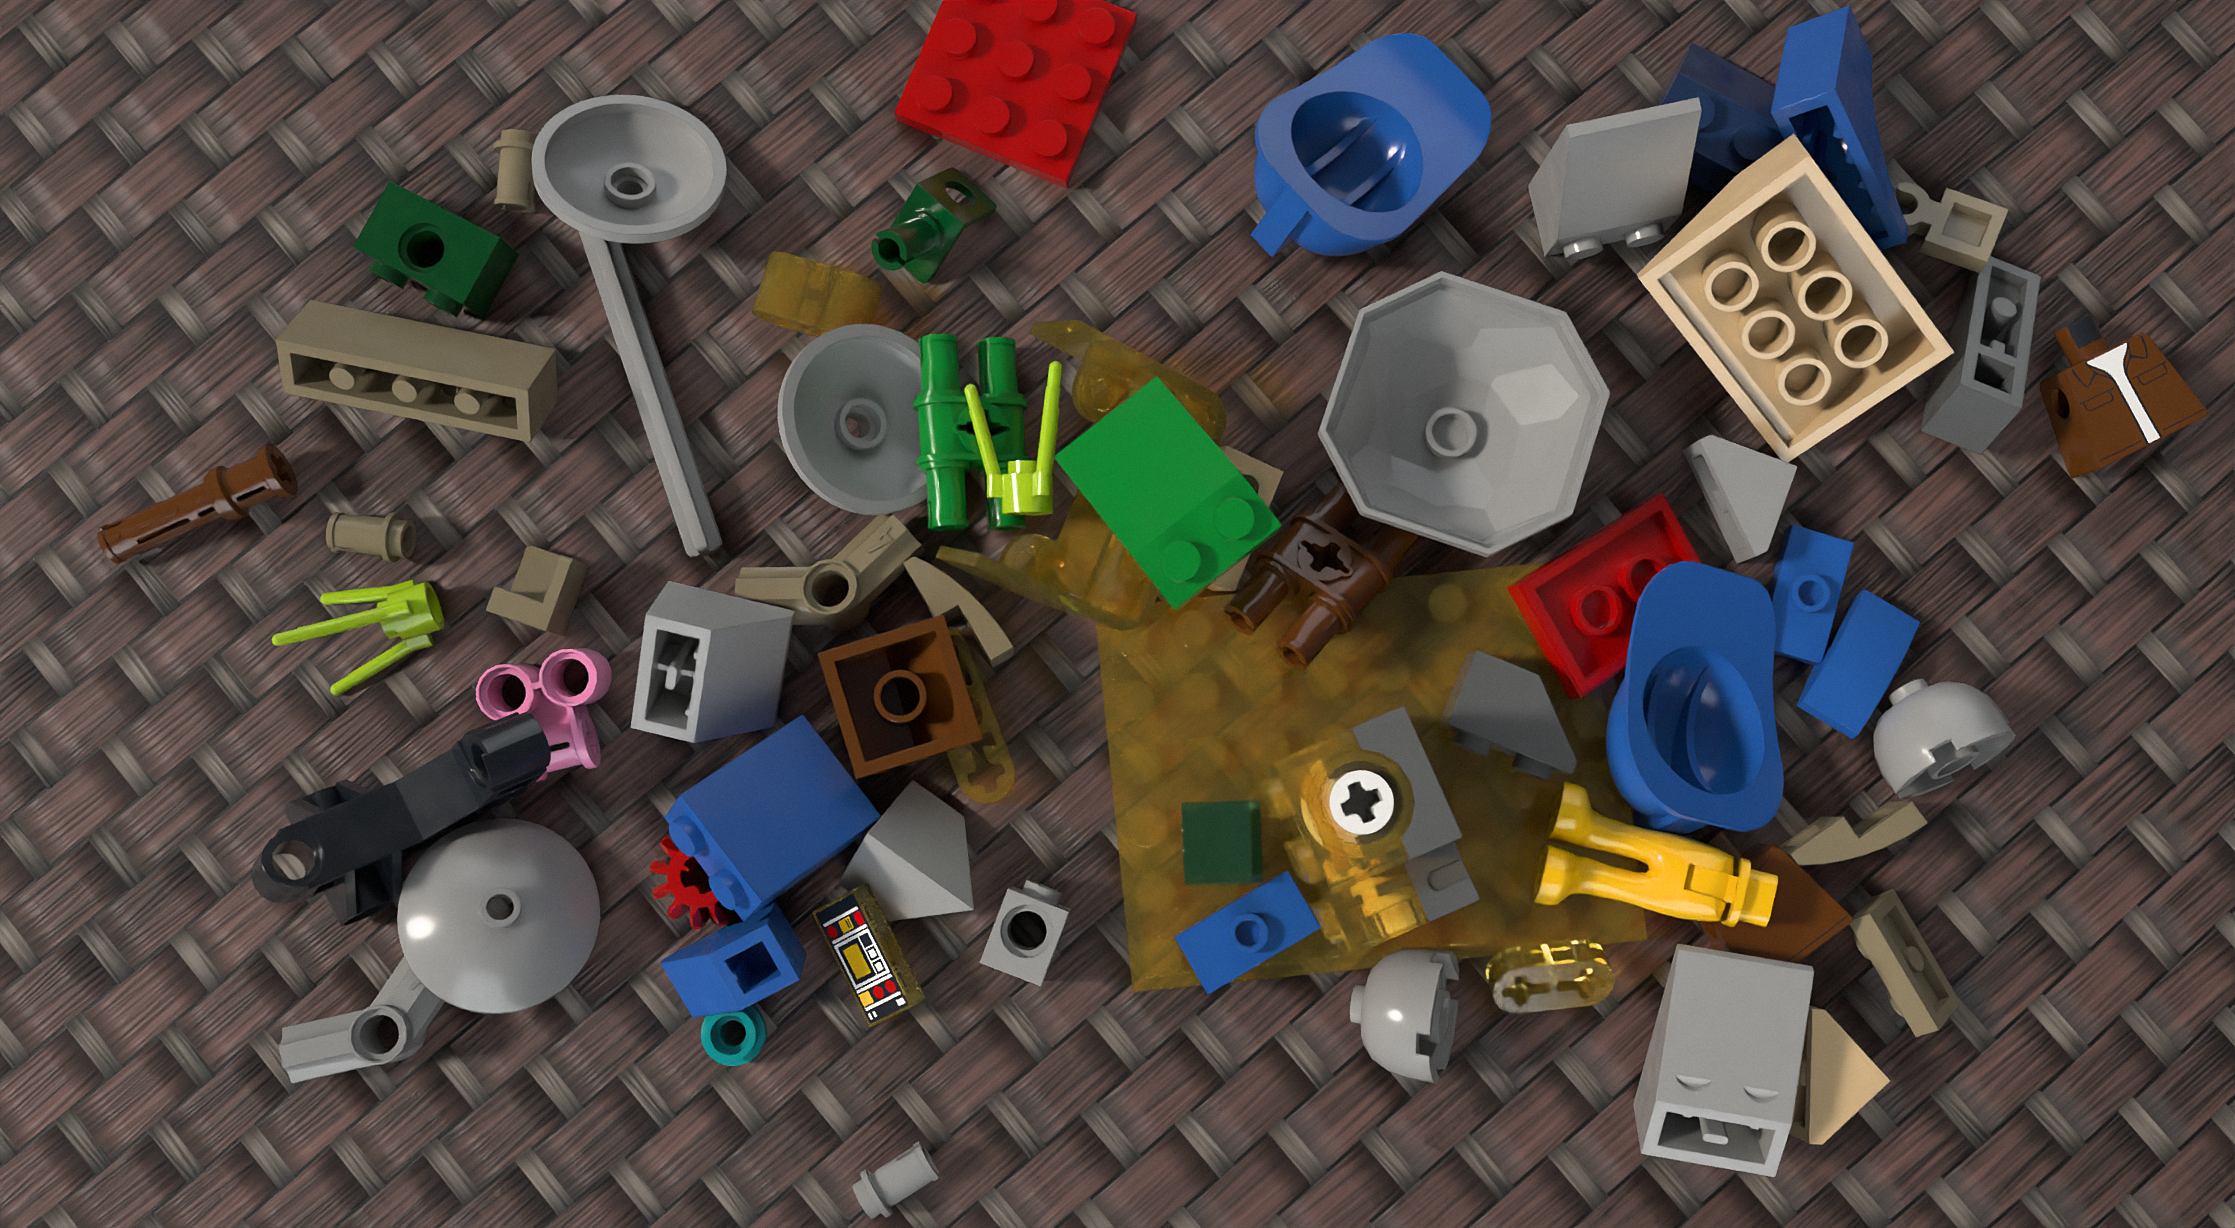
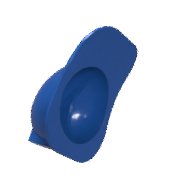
(1365, 147)
(1696, 706)

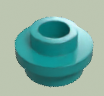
(729, 1053)

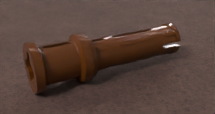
(223, 494)

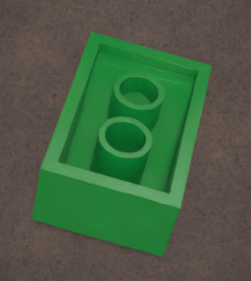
(1168, 493)

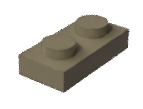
(1904, 963)

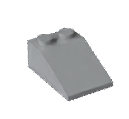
(1615, 179)

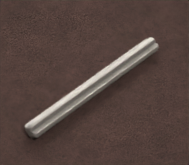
(653, 396)

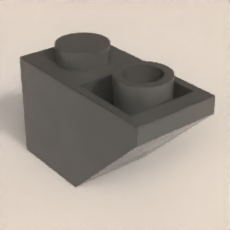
(1507, 711)

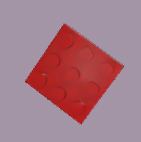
(1018, 79)

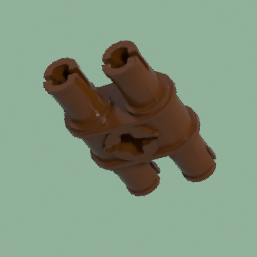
(1321, 574)

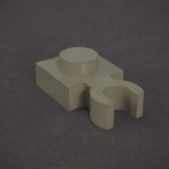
(1955, 228)

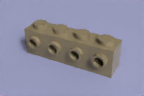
(418, 370)

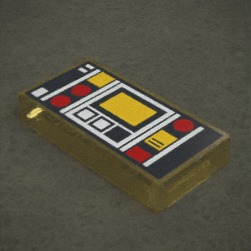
(868, 955)

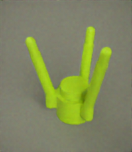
(1029, 483)
(407, 612)

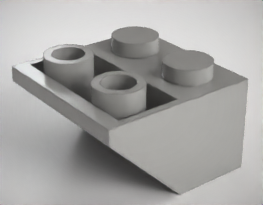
(710, 665)

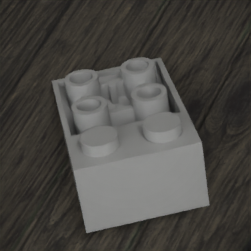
(1724, 1060)

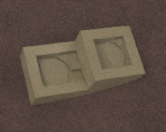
(949, 598)
(1835, 840)

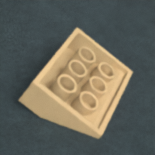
(1792, 302)

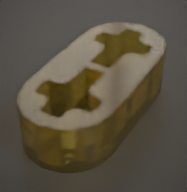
(1550, 976)

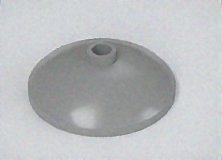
(628, 169)
(866, 377)
(488, 961)

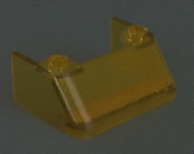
(1088, 566)

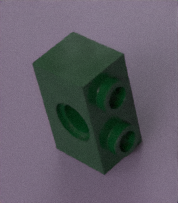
(405, 230)

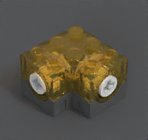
(1369, 831)

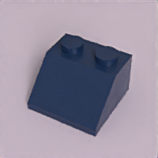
(1734, 116)

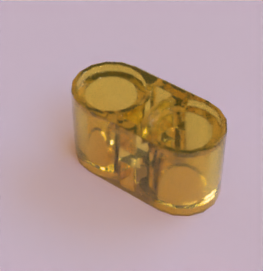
(814, 295)

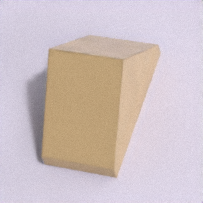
(1832, 1079)

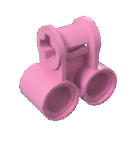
(552, 704)

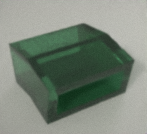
(1222, 842)

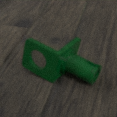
(930, 225)

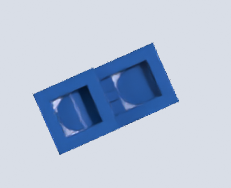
(1858, 664)

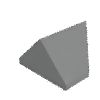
(915, 858)

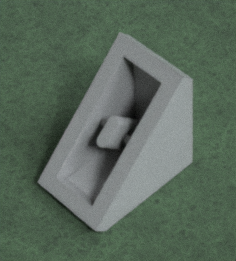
(1742, 491)

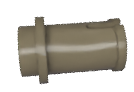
(515, 178)
(387, 536)

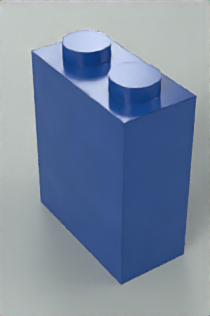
(770, 818)

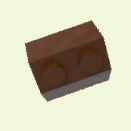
(900, 697)

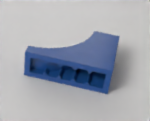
(1829, 106)

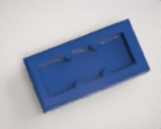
(1807, 591)
(1247, 931)

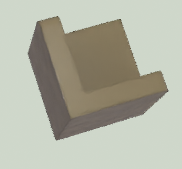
(541, 591)

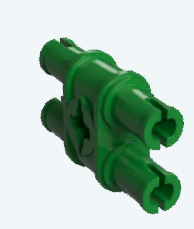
(944, 409)

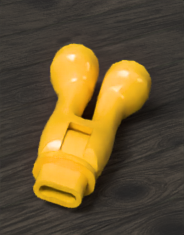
(1683, 874)

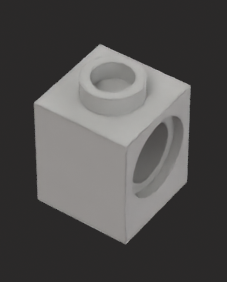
(1008, 955)

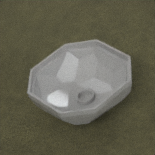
(1464, 414)

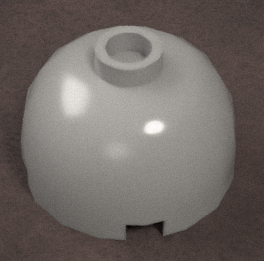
(1936, 734)
(1408, 1012)

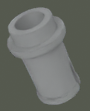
(895, 1181)

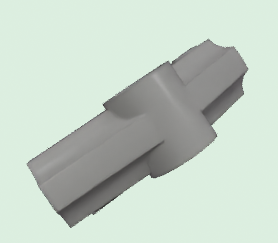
(351, 1038)

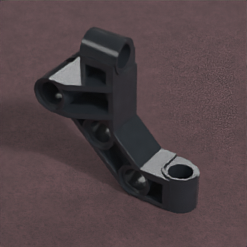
(360, 837)

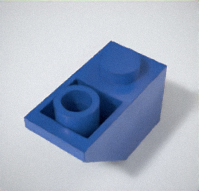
(737, 964)

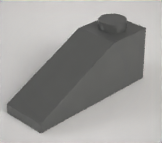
(1985, 378)

